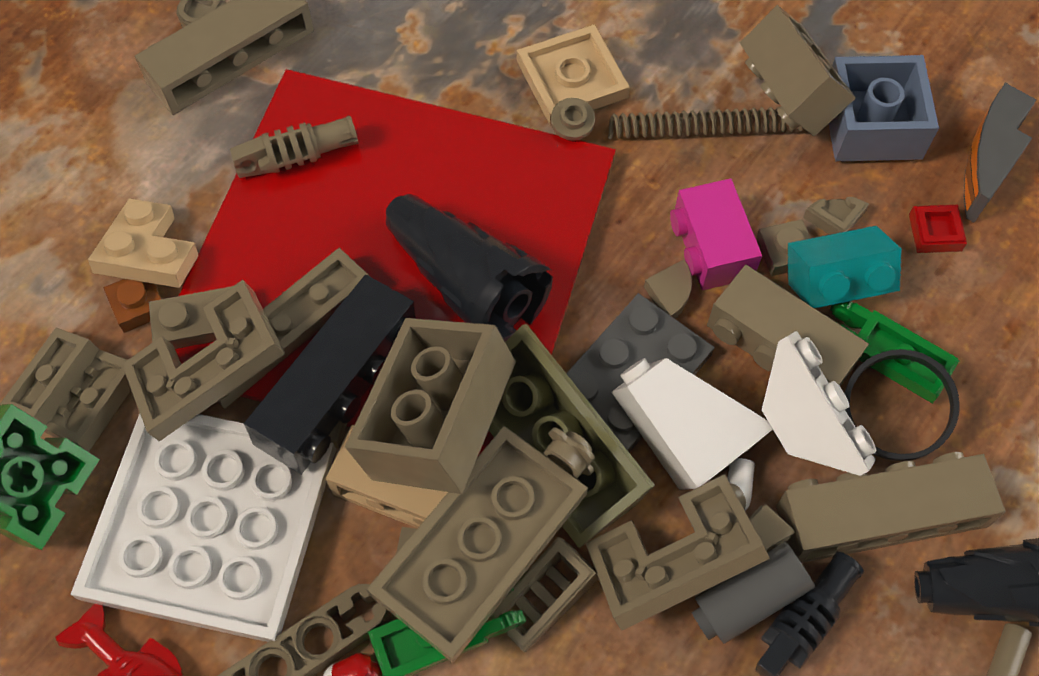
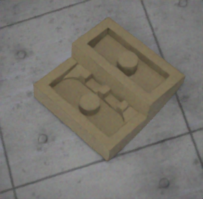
(71, 388)

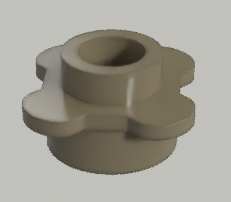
(570, 452)

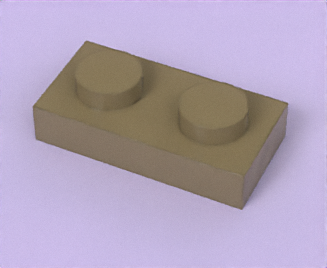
(183, 318)

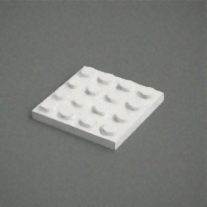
(203, 530)

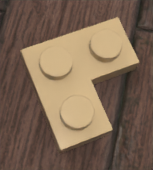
(139, 251)

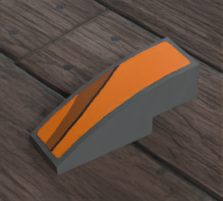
(995, 148)

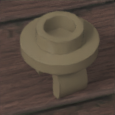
(572, 119)

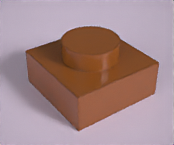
(131, 302)

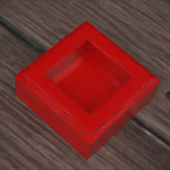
(937, 228)

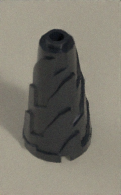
(470, 267)
(984, 584)

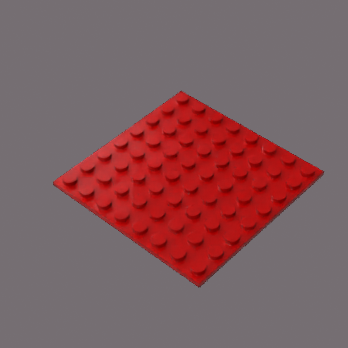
(485, 171)

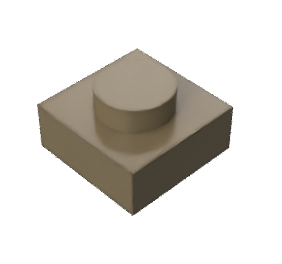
(774, 243)

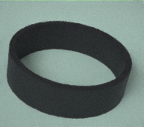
(942, 374)

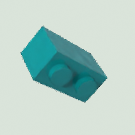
(844, 266)

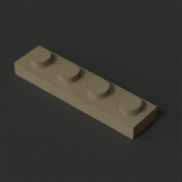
(305, 309)

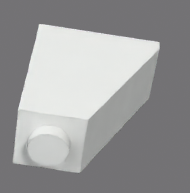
(687, 421)

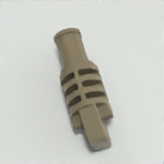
(270, 153)

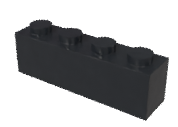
(329, 376)

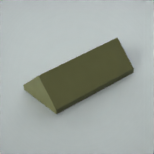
(545, 398)

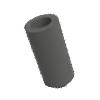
(752, 595)

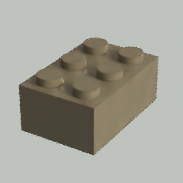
(432, 404)

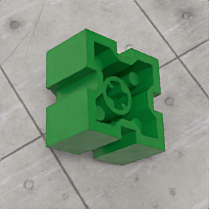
(35, 477)

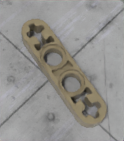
(290, 643)

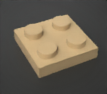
(572, 67)

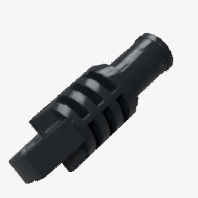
(809, 618)

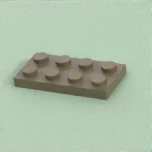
(477, 544)

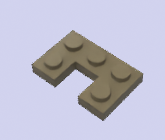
(177, 392)
(648, 584)

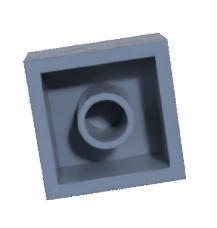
(891, 109)

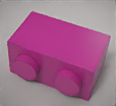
(714, 233)

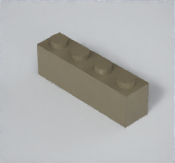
(221, 48)
(890, 506)

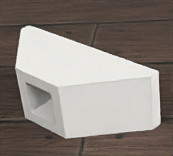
(811, 412)

